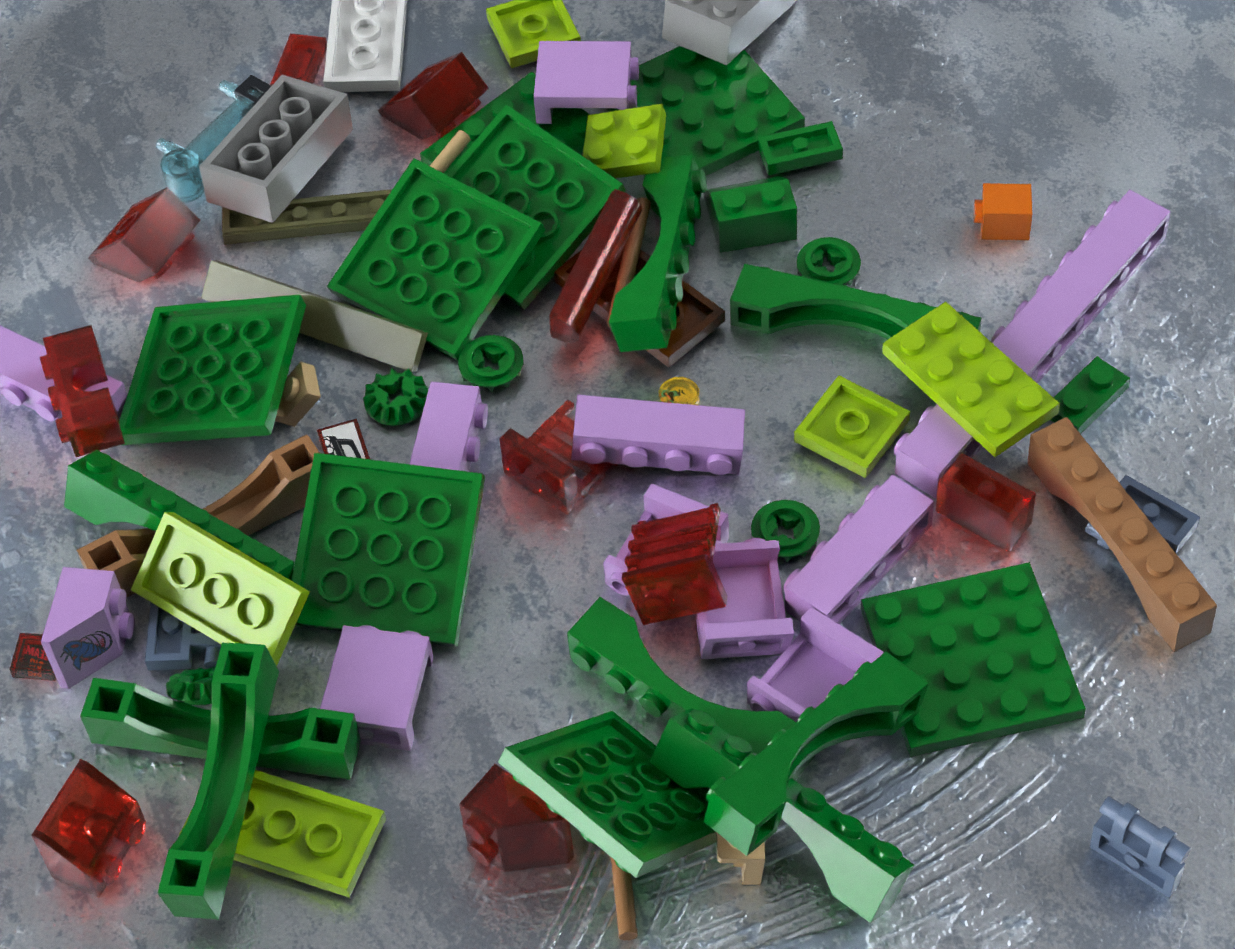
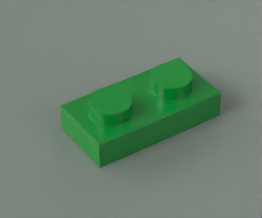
(800, 148)
(1090, 393)

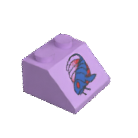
(86, 624)

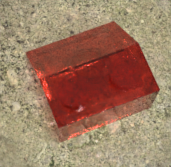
(436, 98)
(147, 237)
(513, 825)
(89, 830)

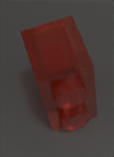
(985, 502)

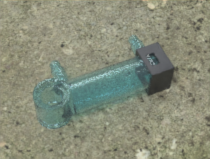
(182, 164)

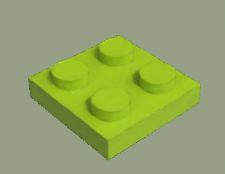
(524, 23)
(626, 140)
(852, 426)

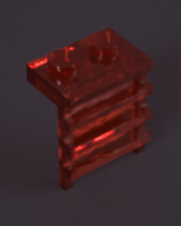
(544, 472)
(674, 567)

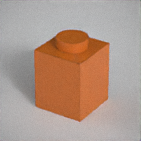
(1004, 211)

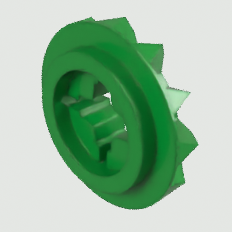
(837, 252)
(497, 350)
(403, 408)
(789, 515)
(191, 686)

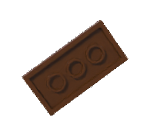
(695, 313)

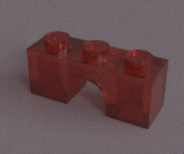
(88, 416)

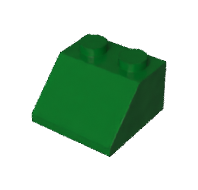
(752, 213)

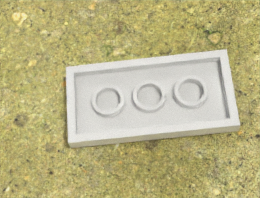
(365, 45)

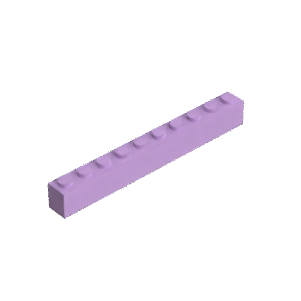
(1045, 325)

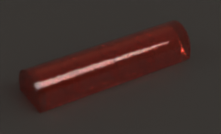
(594, 266)

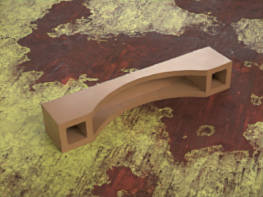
(264, 497)
(1163, 583)

